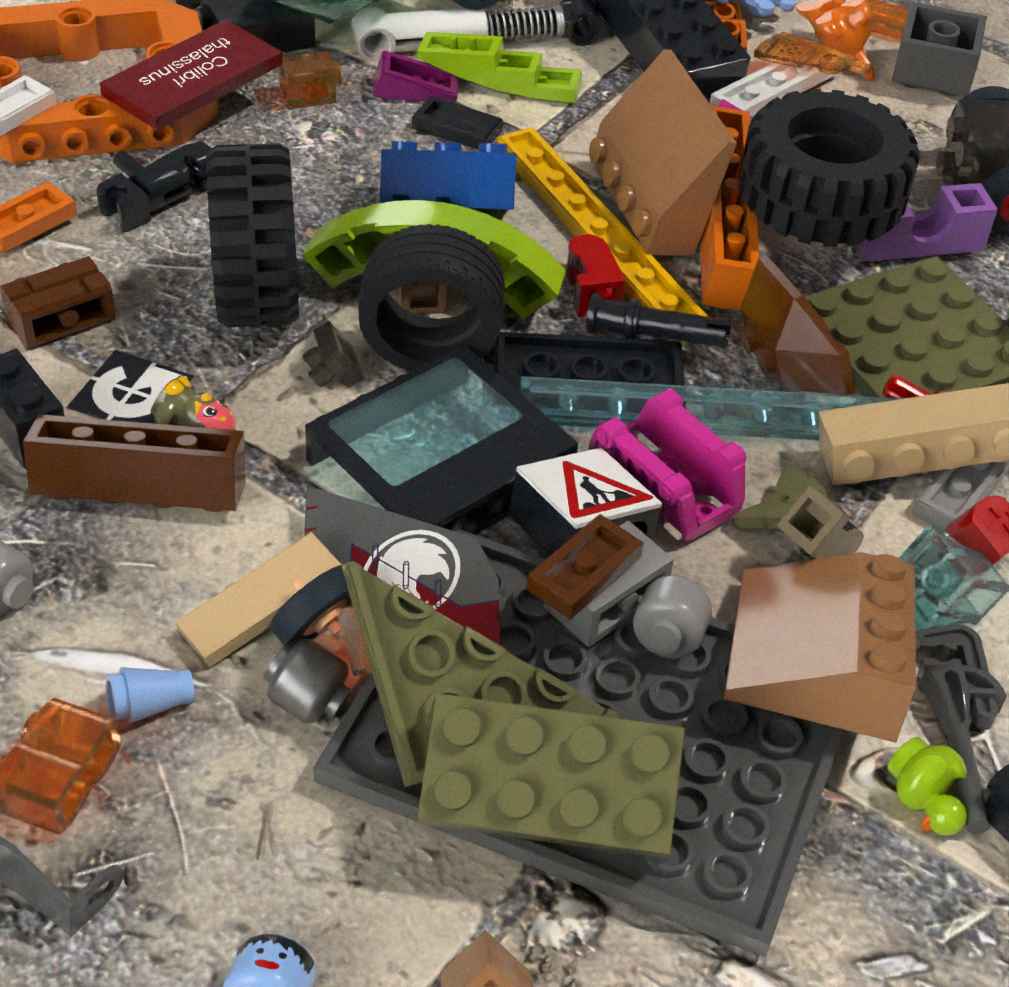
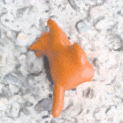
(841, 26)

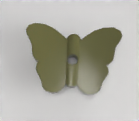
(788, 490)

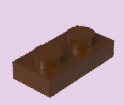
(584, 566)

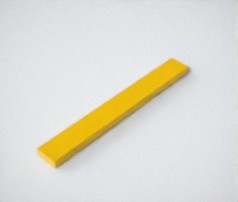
(586, 214)

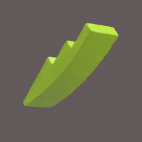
(486, 63)

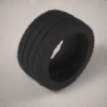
(435, 256)

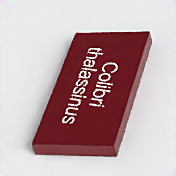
(191, 74)

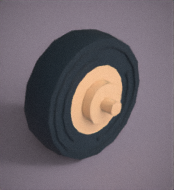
(312, 608)

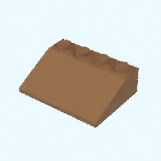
(663, 157)
(828, 642)

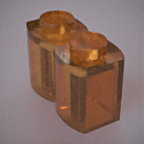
(56, 764)

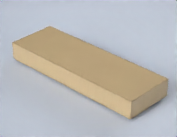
(253, 601)

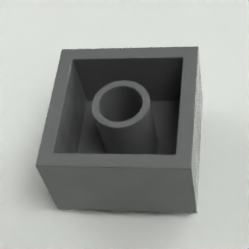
(939, 49)

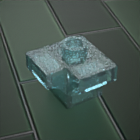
(951, 580)

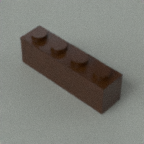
(135, 462)

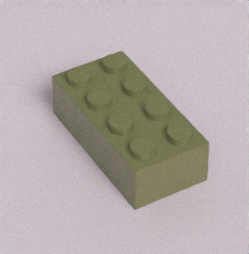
(551, 776)

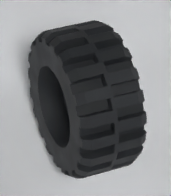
(828, 167)
(252, 234)

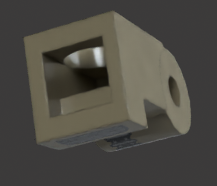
(820, 526)

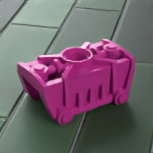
(688, 463)

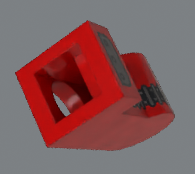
(593, 271)

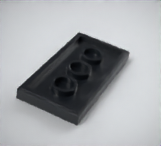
(587, 358)

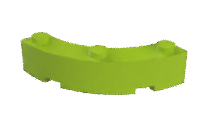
(346, 243)

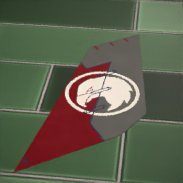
(414, 555)

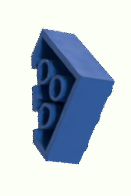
(449, 175)

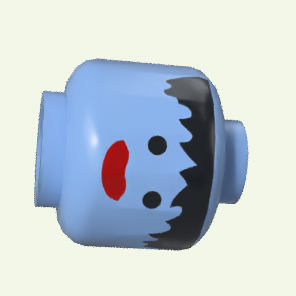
(271, 962)

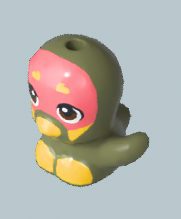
(183, 407)

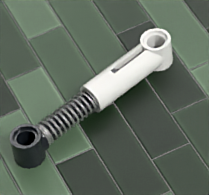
(407, 29)

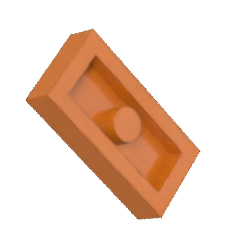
(33, 214)

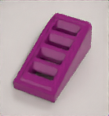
(412, 79)

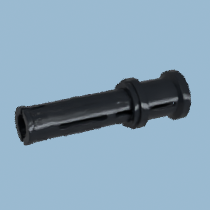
(636, 320)

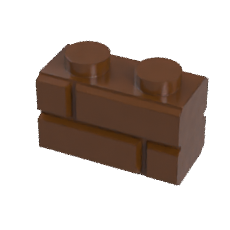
(58, 302)

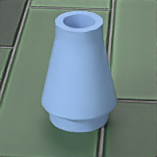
(146, 692)

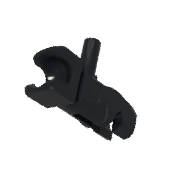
(152, 186)

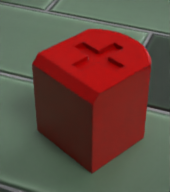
(984, 527)

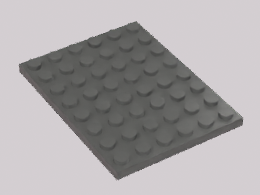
(742, 785)

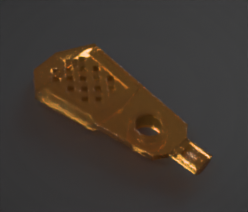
(799, 52)

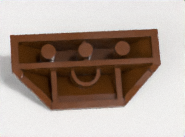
(791, 336)

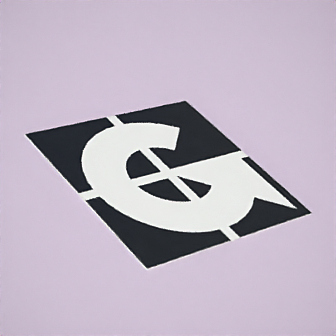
(125, 388)

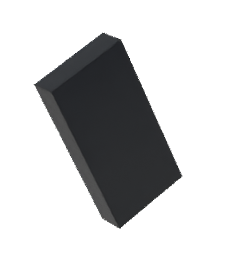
(456, 123)

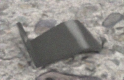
(36, 888)

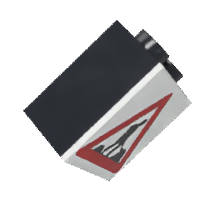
(567, 492)

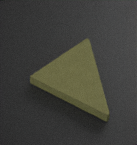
(426, 653)

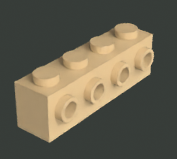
(915, 434)

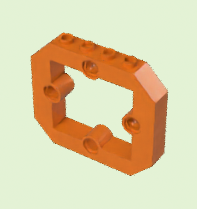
(79, 33)

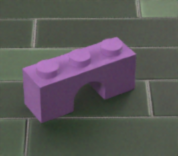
(953, 225)

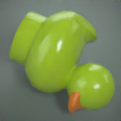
(924, 778)

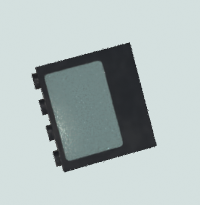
(439, 442)

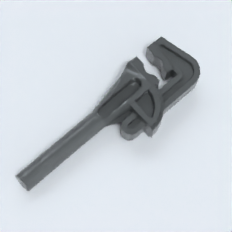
(960, 694)

